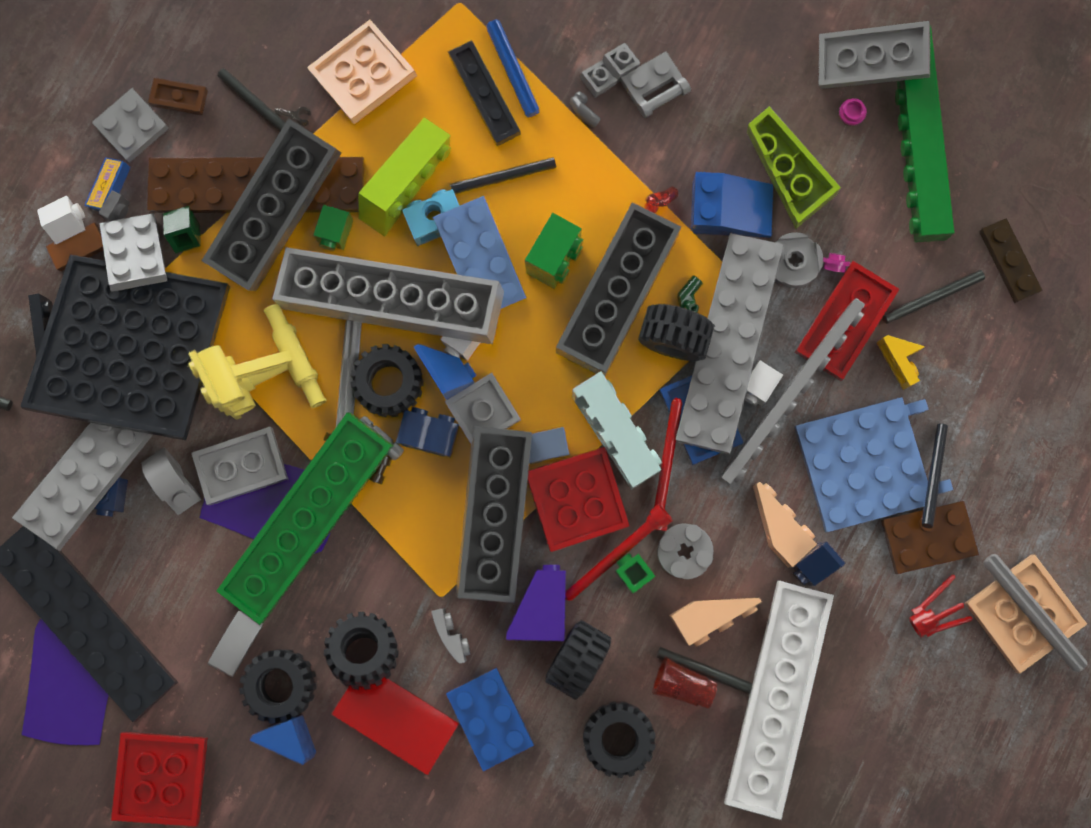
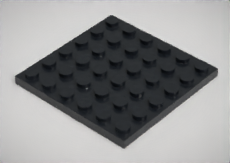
(124, 351)

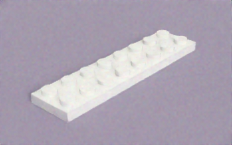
(779, 700)

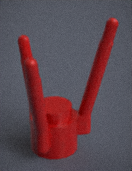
(927, 622)

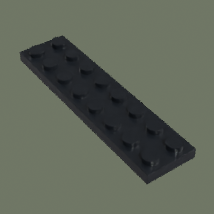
(85, 623)

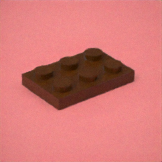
(920, 547)

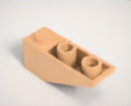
(782, 532)
(703, 617)

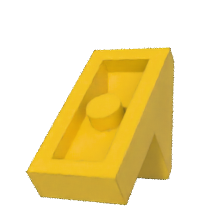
(896, 354)

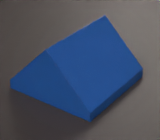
(288, 739)

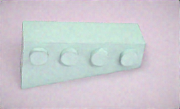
(615, 430)

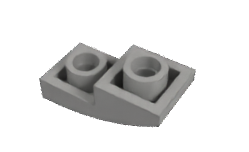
(609, 70)
(235, 644)
(455, 644)

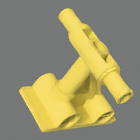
(230, 384)

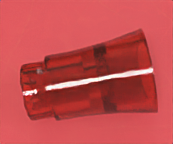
(684, 684)

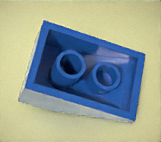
(731, 205)

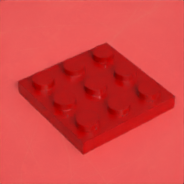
(577, 499)
(159, 779)

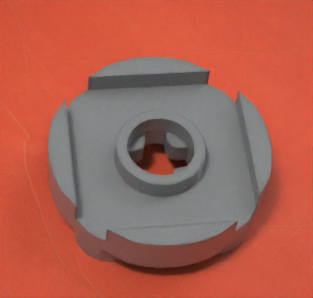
(809, 267)
(699, 558)

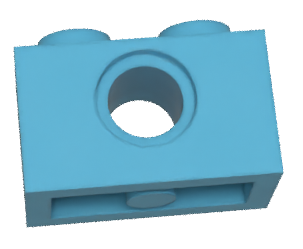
(417, 211)

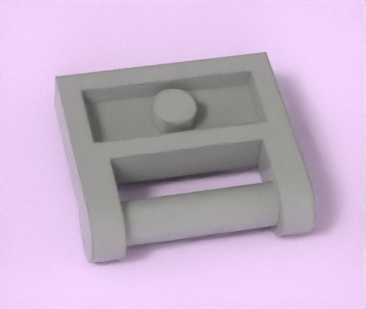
(652, 77)

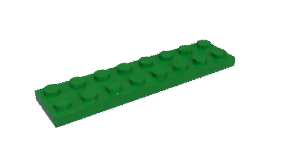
(304, 518)

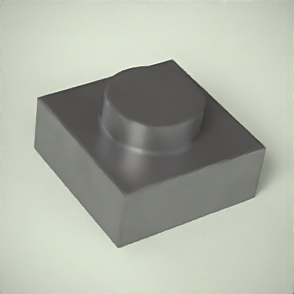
(114, 207)

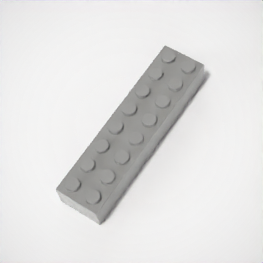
(389, 295)

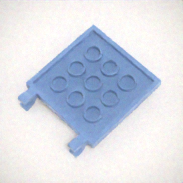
(865, 463)

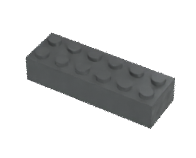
(271, 206)
(618, 289)
(493, 514)

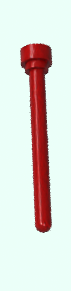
(668, 454)
(657, 519)

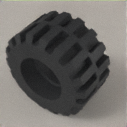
(676, 332)
(375, 361)
(348, 632)
(578, 660)
(255, 692)
(623, 764)

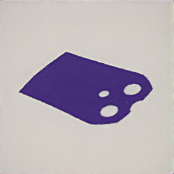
(252, 510)
(62, 697)

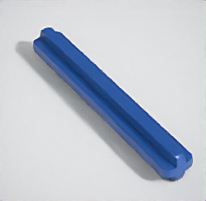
(512, 68)

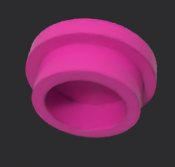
(852, 112)
(835, 262)

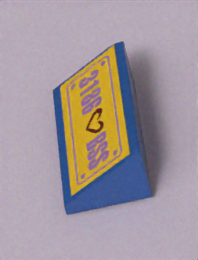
(110, 177)

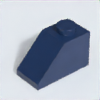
(817, 564)

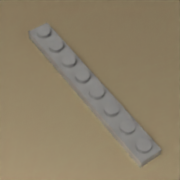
(800, 383)

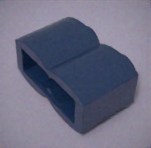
(427, 432)

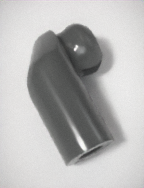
(582, 111)

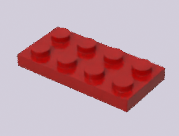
(870, 290)

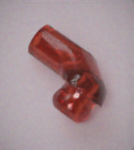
(660, 199)

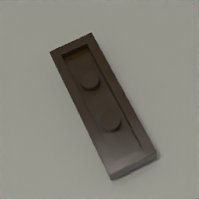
(1010, 260)

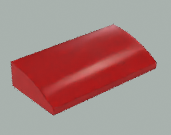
(397, 722)

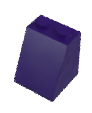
(542, 608)

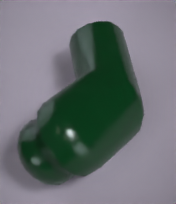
(686, 295)

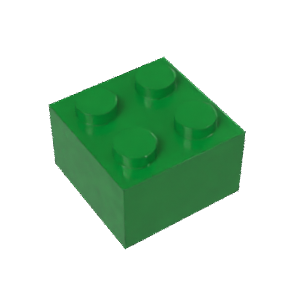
(553, 251)

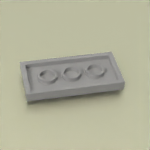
(874, 55)

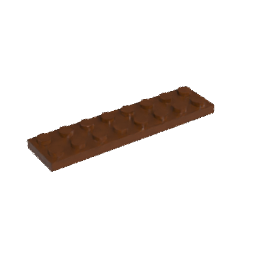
(219, 182)

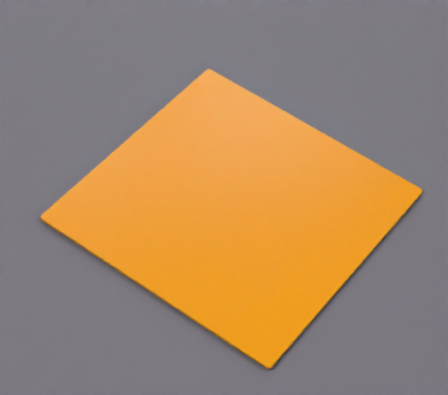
(422, 492)

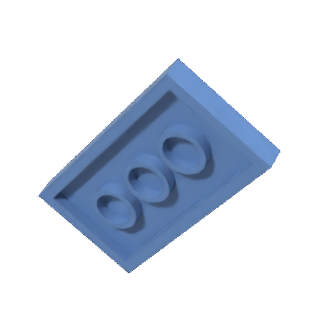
(478, 247)

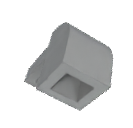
(168, 482)

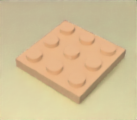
(362, 71)
(1010, 627)

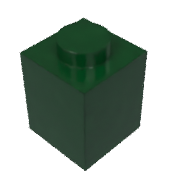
(181, 229)

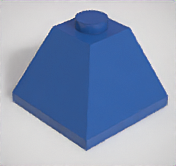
(446, 370)

